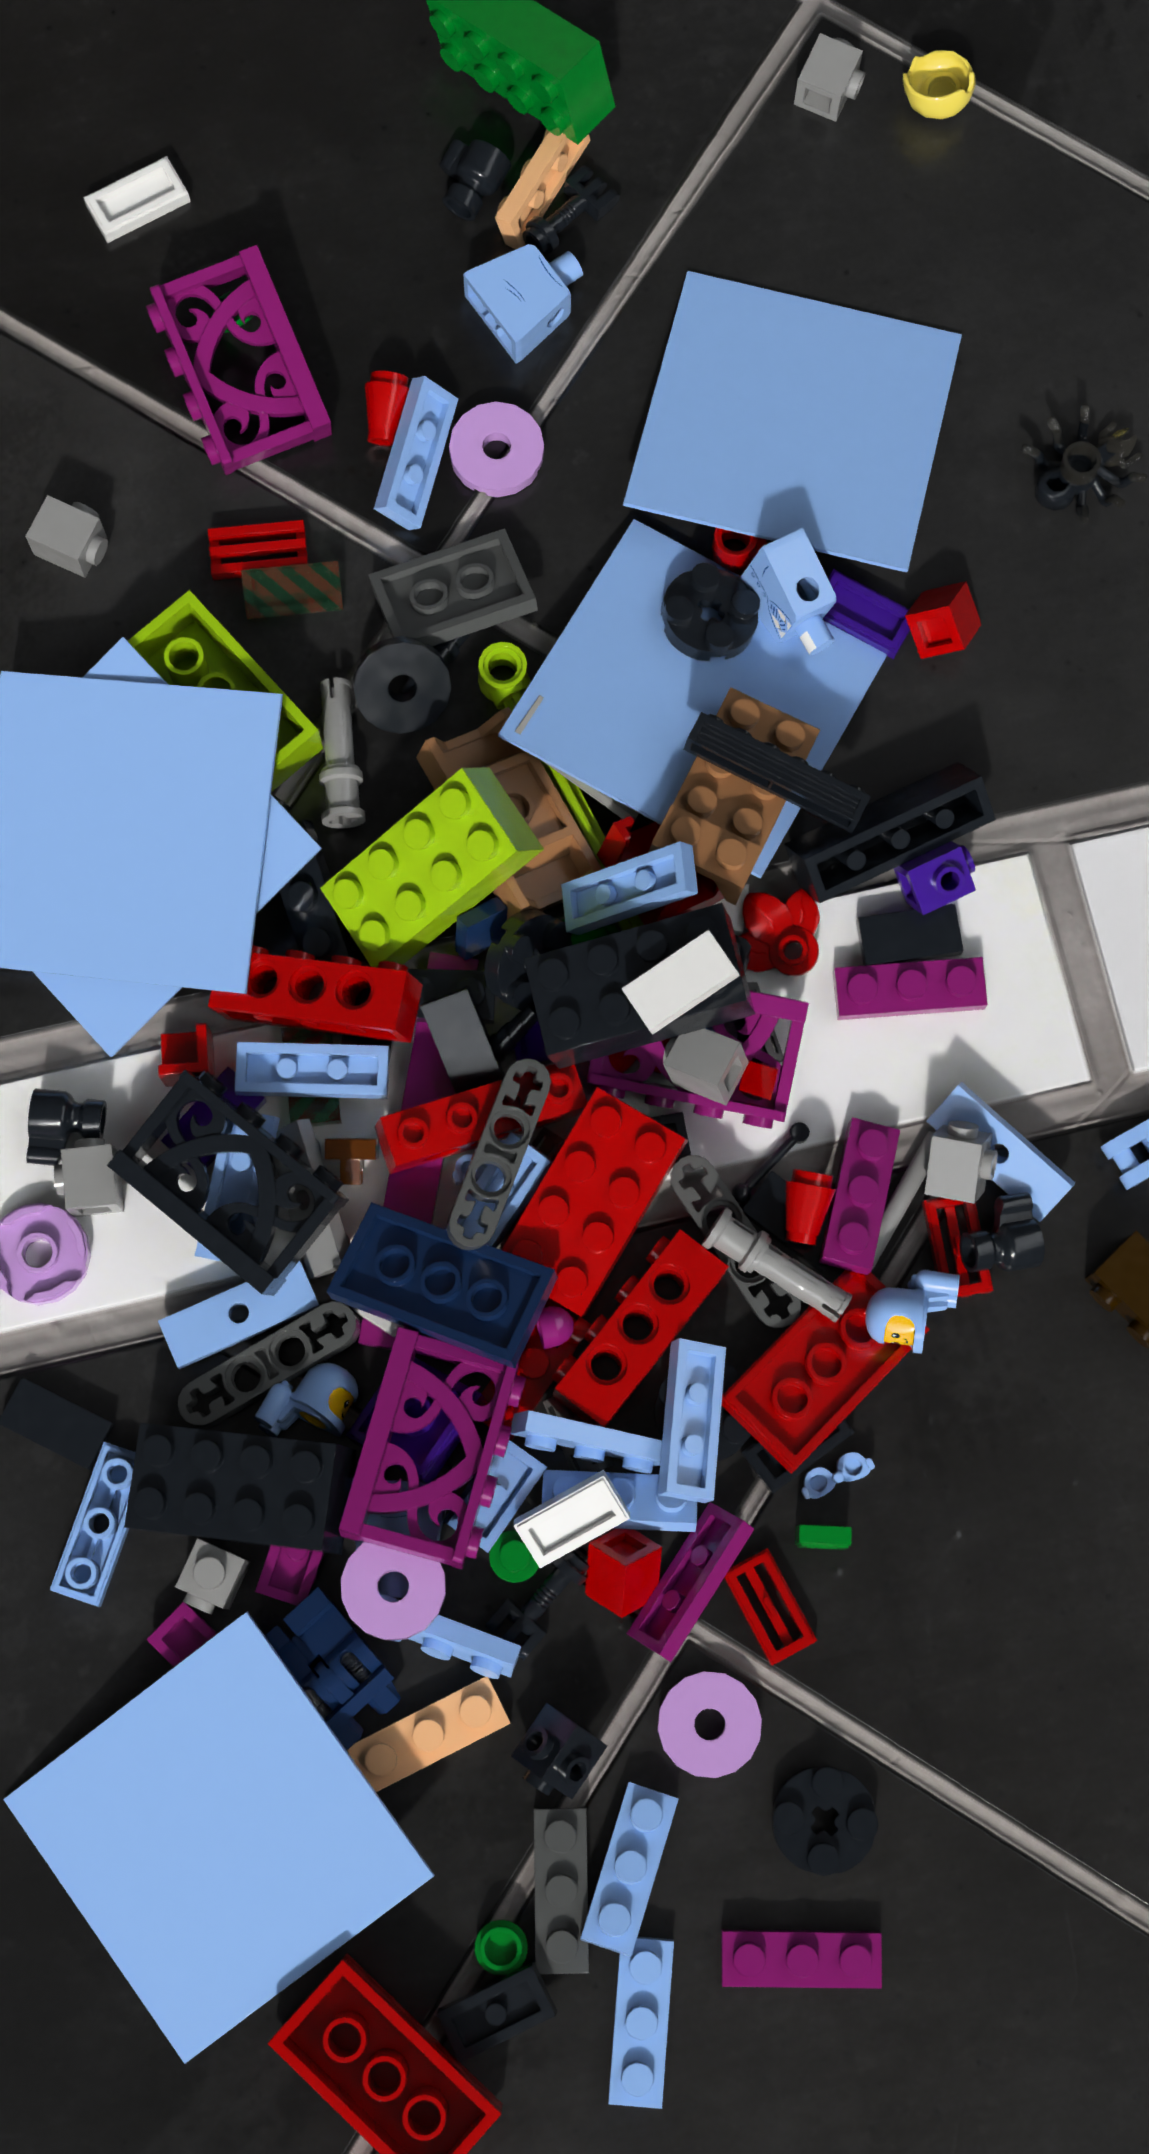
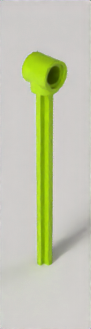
(508, 694)

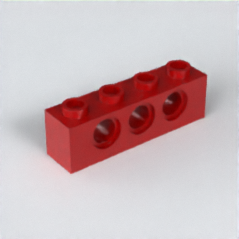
(385, 1015)
(456, 1121)
(697, 1275)

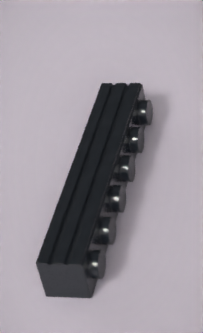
(777, 772)

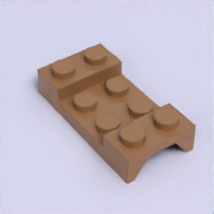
(536, 798)
(726, 814)

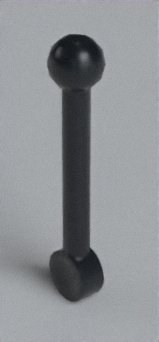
(797, 1134)

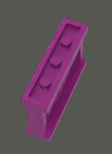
(255, 298)
(759, 1027)
(375, 1495)

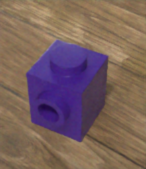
(936, 877)

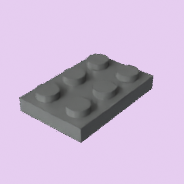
(454, 590)

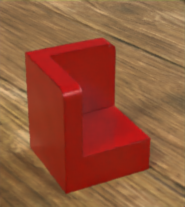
(943, 620)
(186, 1052)
(622, 1570)

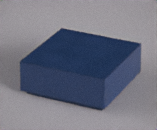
(480, 928)

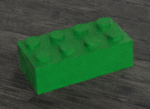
(528, 59)

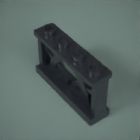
(160, 1178)

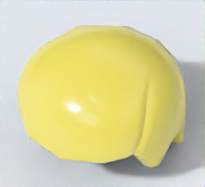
(939, 84)

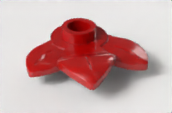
(775, 926)

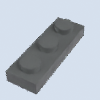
(560, 1890)

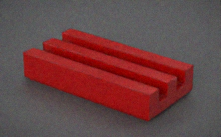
(255, 533)
(937, 1247)
(790, 1646)

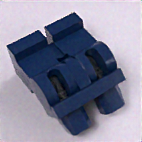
(325, 1665)

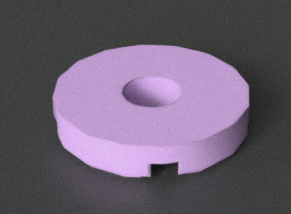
(496, 423)
(68, 1260)
(385, 1618)
(740, 1731)

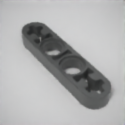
(504, 1156)
(690, 1195)
(266, 1358)

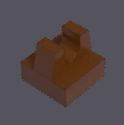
(352, 1155)

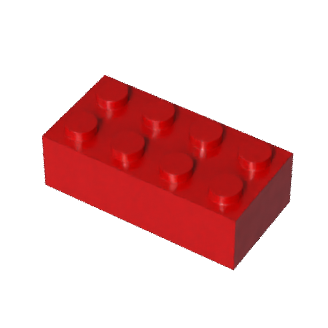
(595, 1197)
(383, 2068)

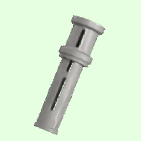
(340, 775)
(756, 1253)

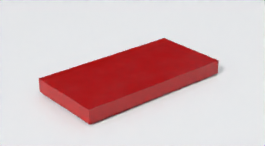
(813, 1376)

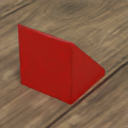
(759, 1079)

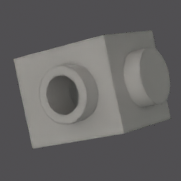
(829, 77)
(68, 536)
(705, 1064)
(960, 1162)
(87, 1180)
(211, 1577)

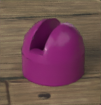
(554, 1326)

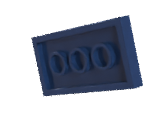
(428, 1284)

